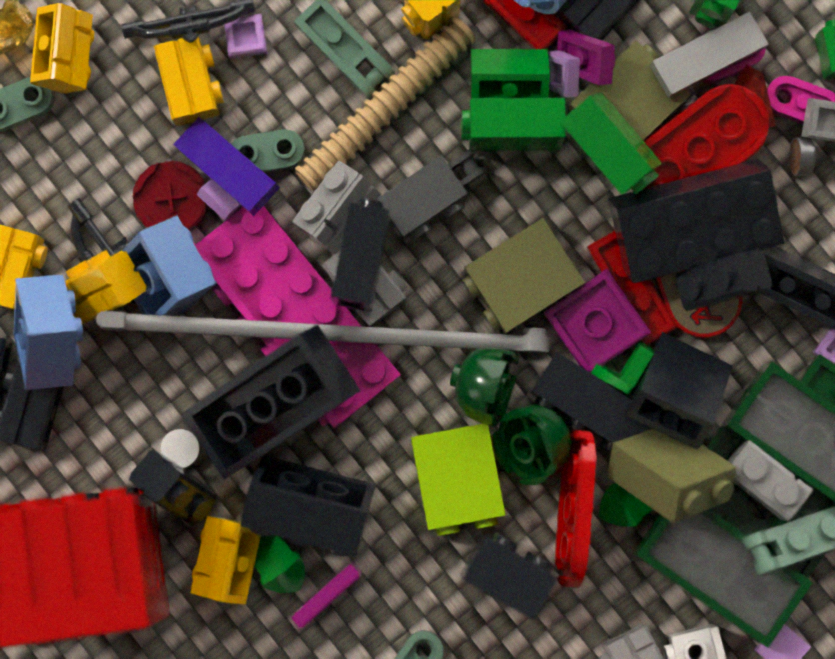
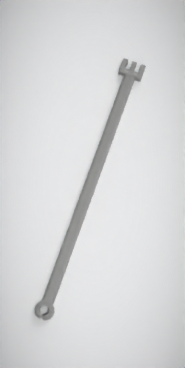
(532, 341)

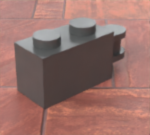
(429, 195)

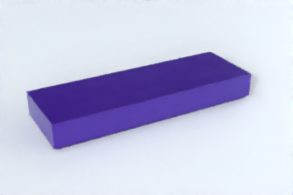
(226, 166)

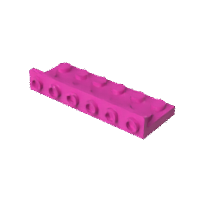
(275, 282)

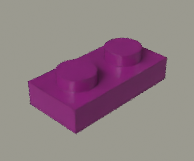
(595, 56)

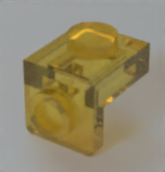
(15, 25)

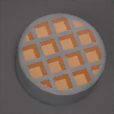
(802, 156)

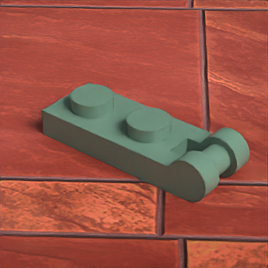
(343, 46)
(793, 542)

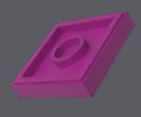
(597, 321)
(327, 595)

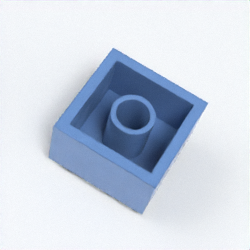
(170, 269)
(46, 331)

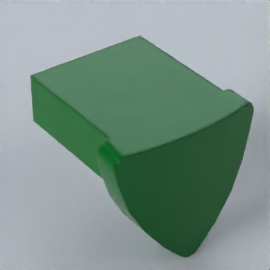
(631, 371)
(622, 507)
(279, 565)

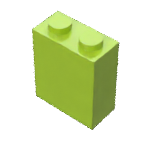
(458, 478)

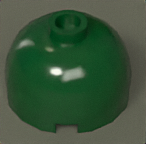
(485, 384)
(532, 443)

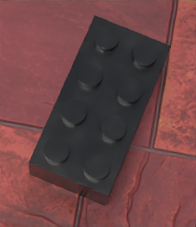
(696, 220)
(271, 401)

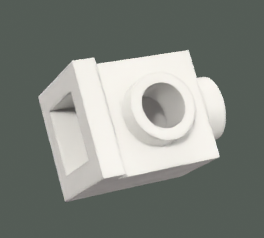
(705, 636)

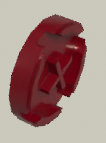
(168, 192)

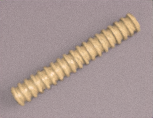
(387, 102)

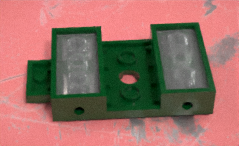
(706, 551)

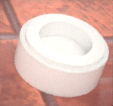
(181, 447)

